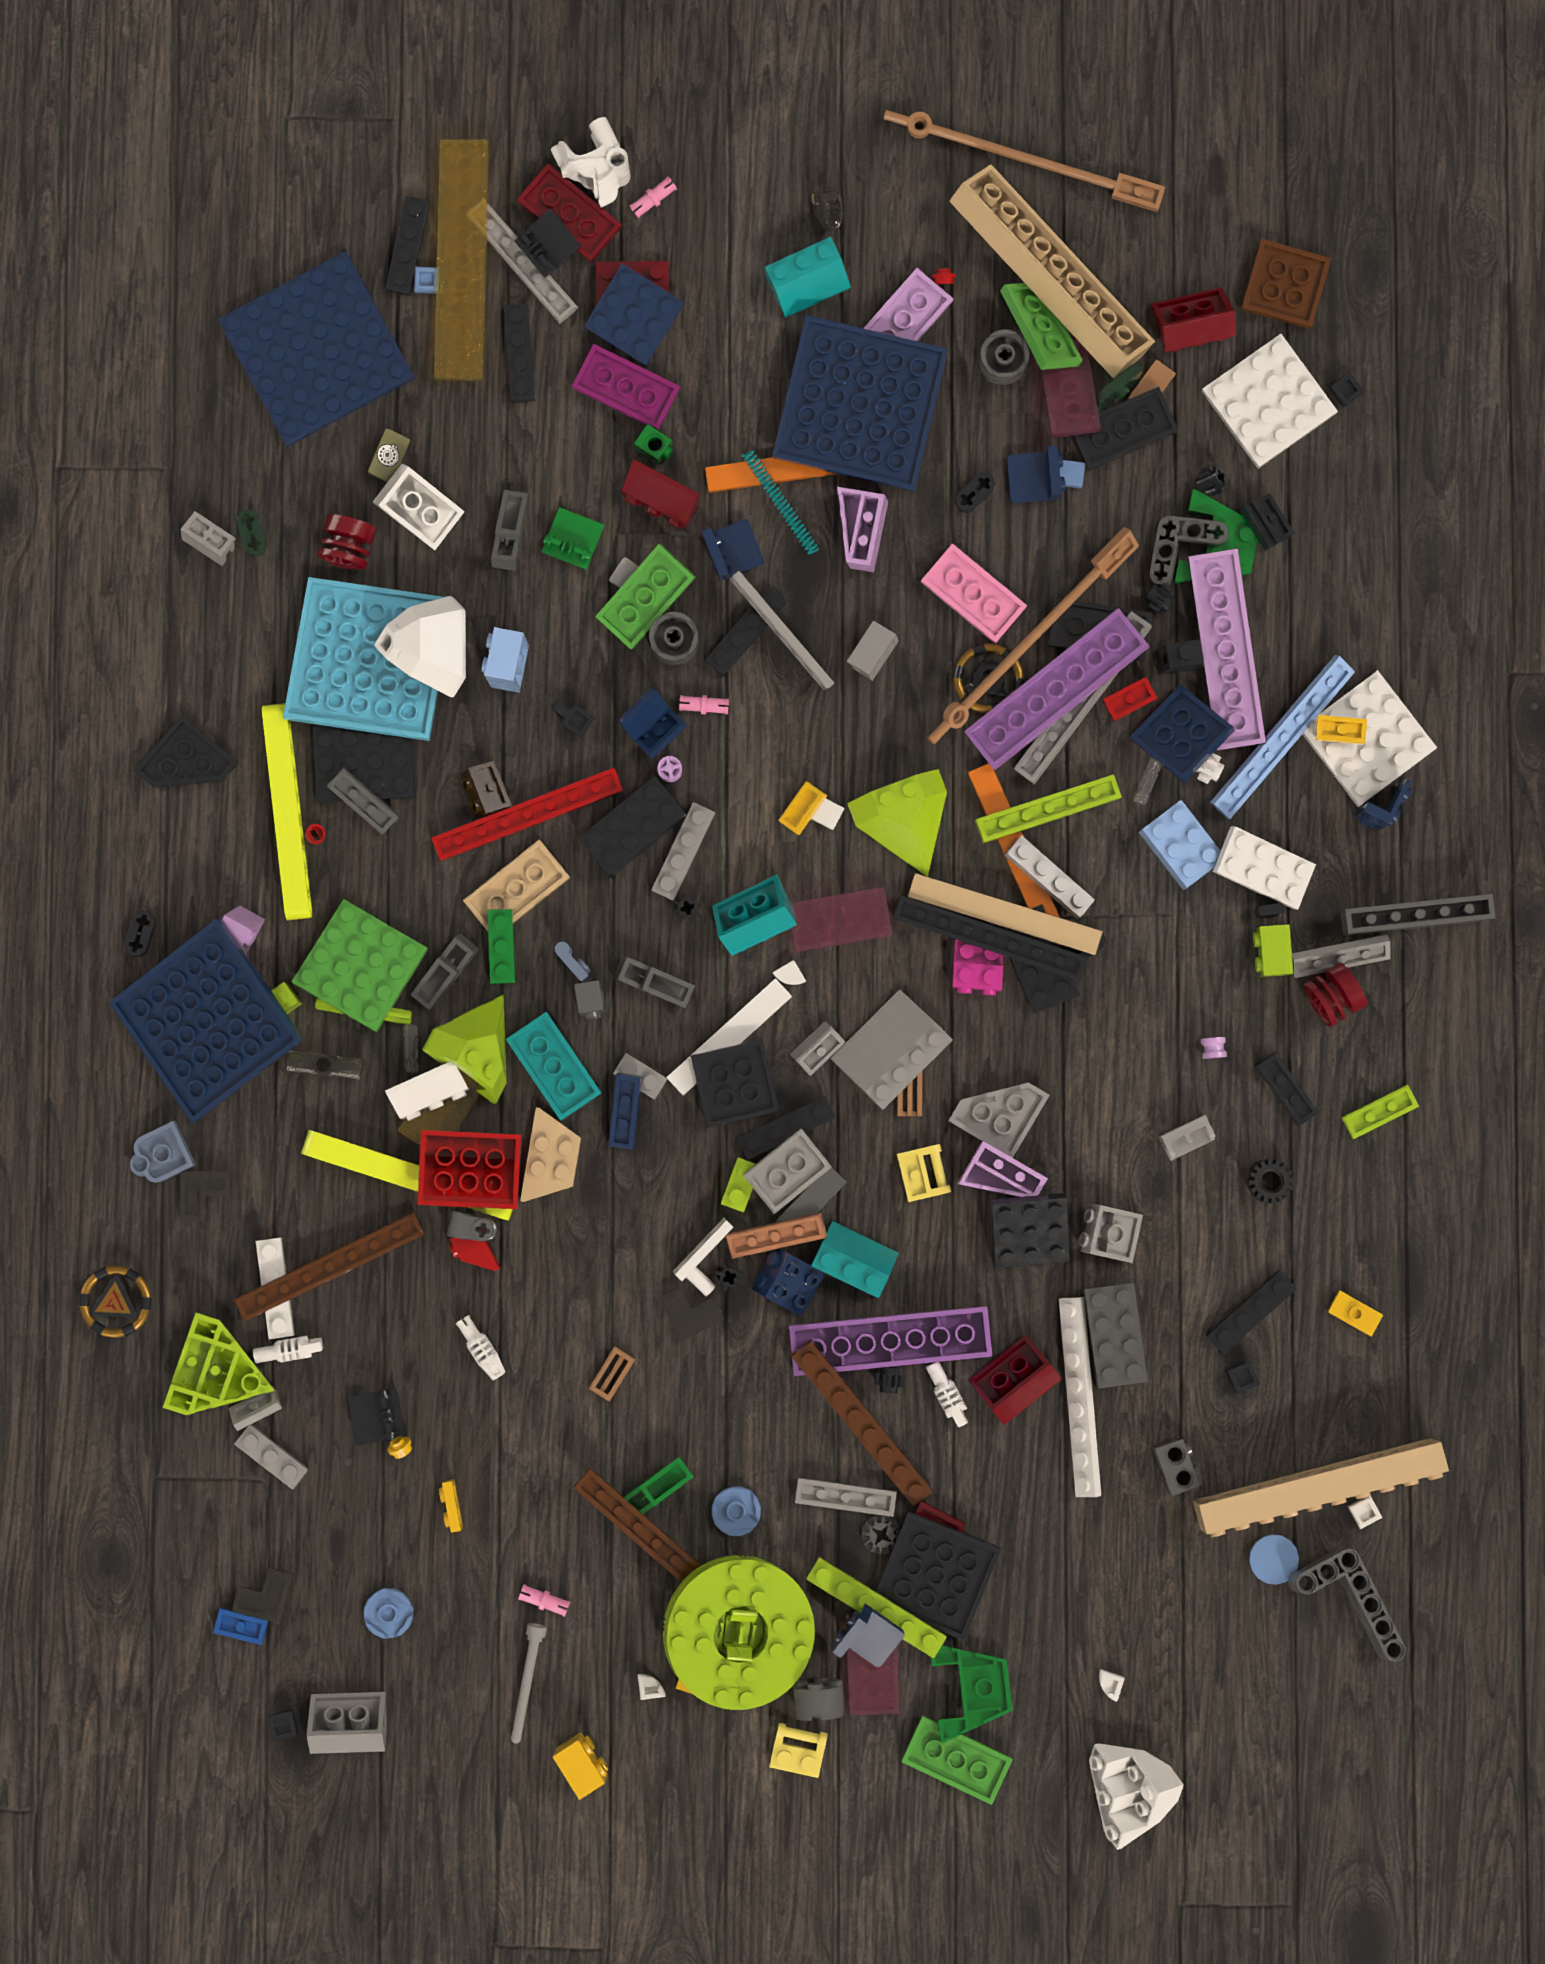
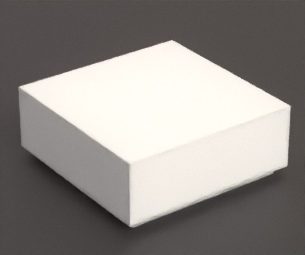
(828, 814)
(1364, 1512)

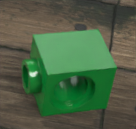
(649, 435)

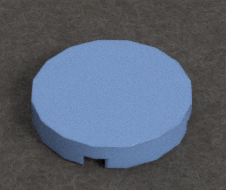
(736, 1510)
(1273, 1559)
(388, 1613)

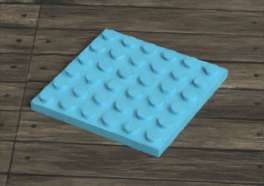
(341, 674)

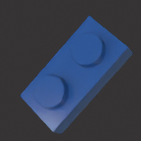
(240, 1626)

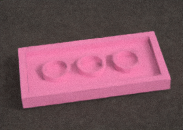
(973, 593)

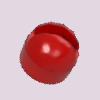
(319, 831)

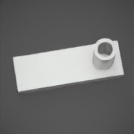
(688, 1268)

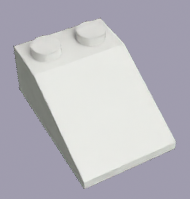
(418, 506)

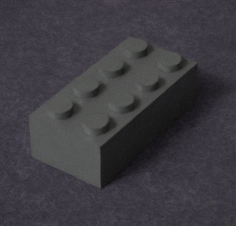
(1114, 1335)

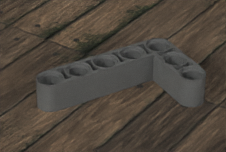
(1357, 1596)

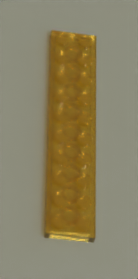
(461, 260)

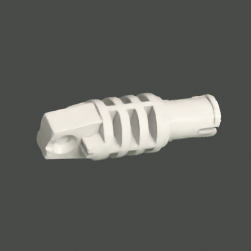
(288, 1349)
(481, 1349)
(947, 1394)

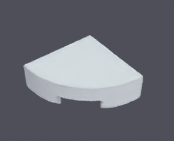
(789, 974)
(1111, 1684)
(650, 1687)

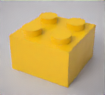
(581, 1765)

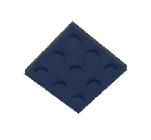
(634, 314)
(1182, 733)

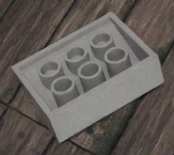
(891, 1049)

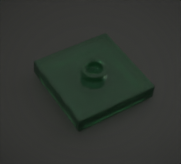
(1119, 387)

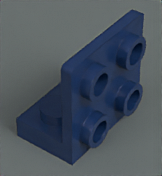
(733, 549)

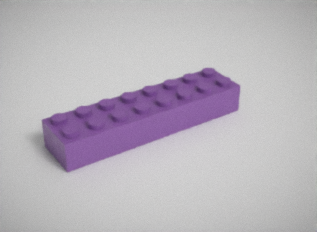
(898, 1338)

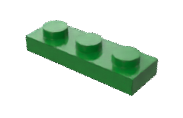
(501, 946)

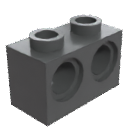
(590, 999)
(1171, 1468)

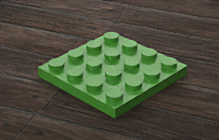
(360, 965)

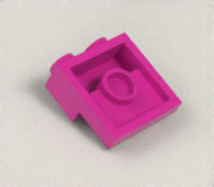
(976, 969)

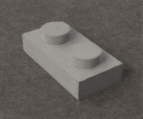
(651, 1082)
(254, 1409)

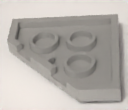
(1001, 1115)

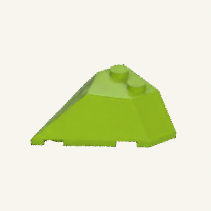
(904, 817)
(475, 1046)
(212, 1370)

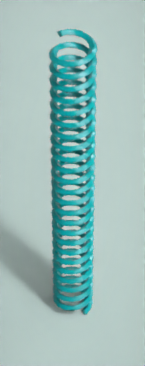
(783, 511)

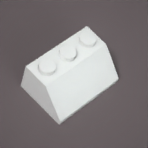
(428, 1091)

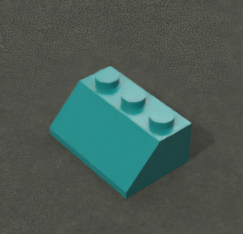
(807, 277)
(753, 915)
(855, 1259)

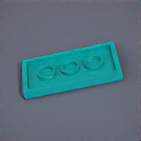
(553, 1066)

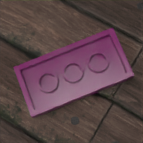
(625, 387)

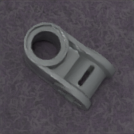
(467, 1227)

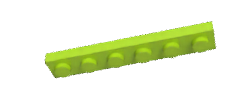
(1048, 809)
(857, 1594)

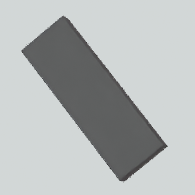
(363, 800)

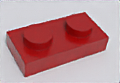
(1129, 699)

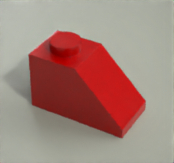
(474, 1252)

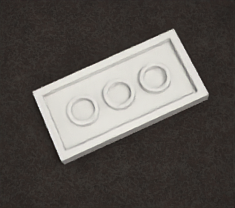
(1264, 867)

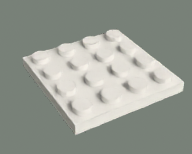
(1269, 401)
(1391, 745)

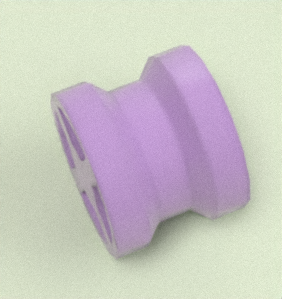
(668, 764)
(1213, 1047)

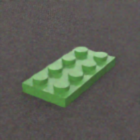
(1041, 328)
(645, 596)
(957, 1762)

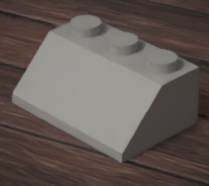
(347, 1722)

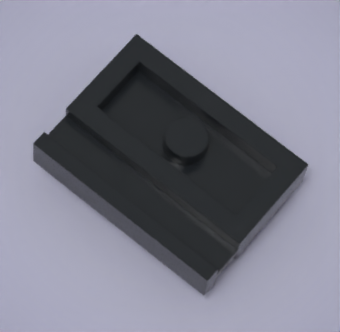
(1267, 521)

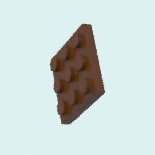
(1285, 284)

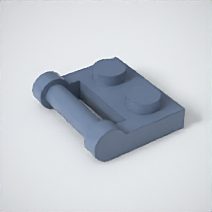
(578, 967)

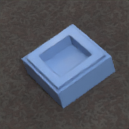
(425, 280)
(1073, 473)

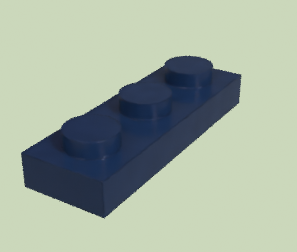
(625, 1111)

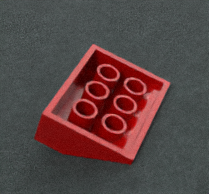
(468, 1169)

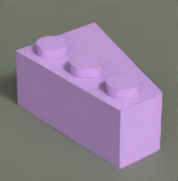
(862, 524)
(243, 926)
(1001, 1173)

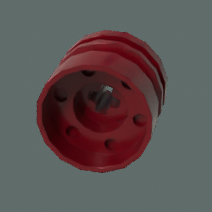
(345, 546)
(1331, 997)

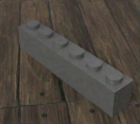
(1417, 914)

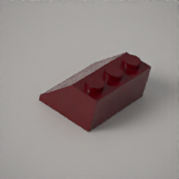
(1194, 319)
(660, 495)
(1015, 1379)

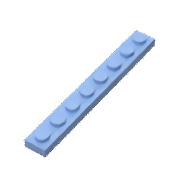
(1282, 737)

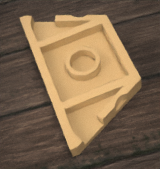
(550, 1157)

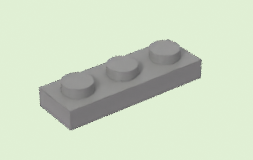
(271, 1456)

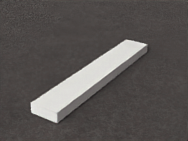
(734, 1031)

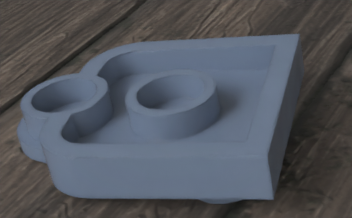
(161, 1154)

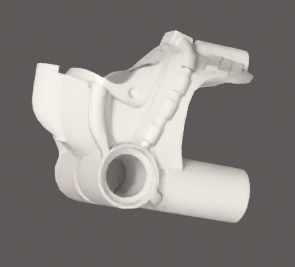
(599, 170)

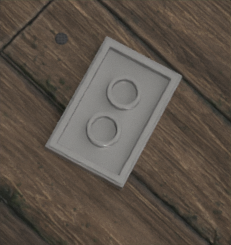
(787, 1171)

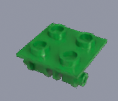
(572, 538)

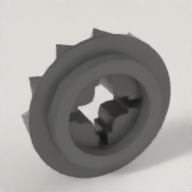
(869, 1535)

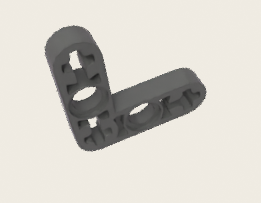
(1180, 534)

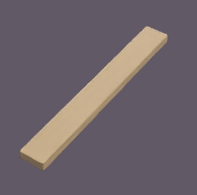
(1005, 914)

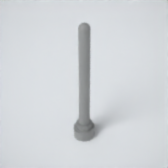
(535, 1634)

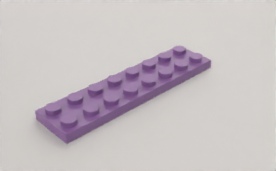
(1056, 689)

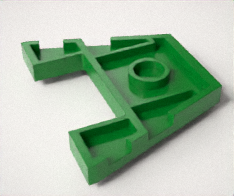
(1240, 534)
(982, 1687)

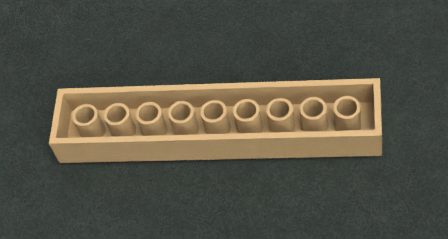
(1051, 271)
(1320, 1486)

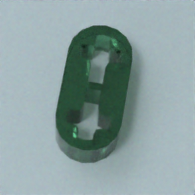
(246, 534)

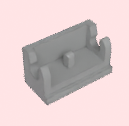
(207, 538)
(873, 650)
(1187, 1137)

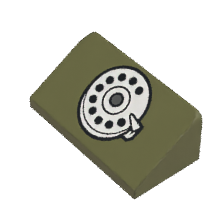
(388, 455)

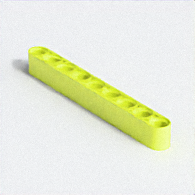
(287, 813)
(373, 1164)

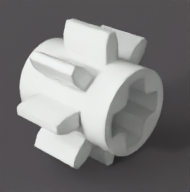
(1210, 769)

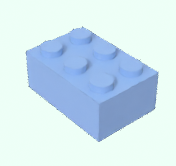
(506, 659)
(1181, 844)

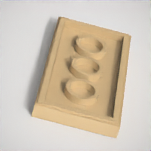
(519, 884)

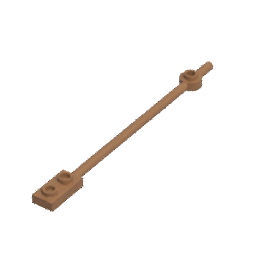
(1126, 188)
(1104, 565)

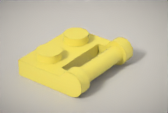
(915, 1173)
(797, 1758)

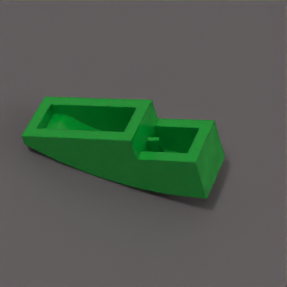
(659, 1486)

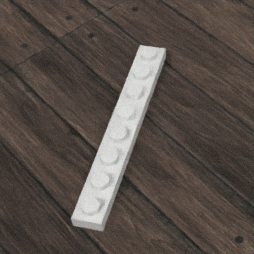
(1080, 1397)

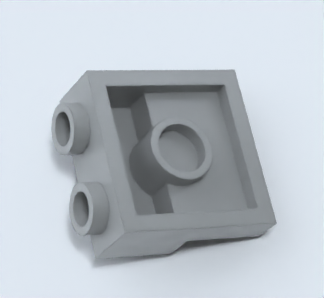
(1110, 1232)

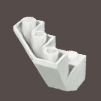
(429, 644)
(1131, 1791)

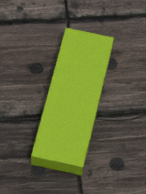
(1380, 1111)

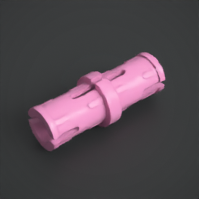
(653, 197)
(703, 704)
(544, 1600)

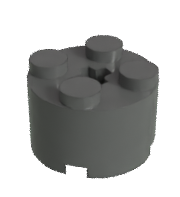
(1014, 348)
(667, 626)
(818, 1699)

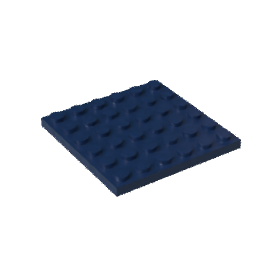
(316, 349)
(860, 403)
(206, 1020)

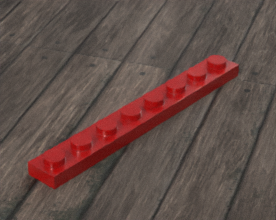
(527, 814)

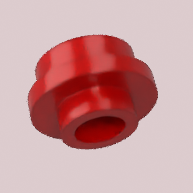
(943, 276)

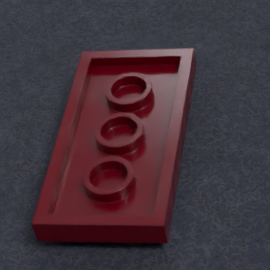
(578, 213)

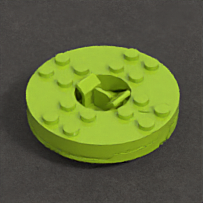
(738, 1632)

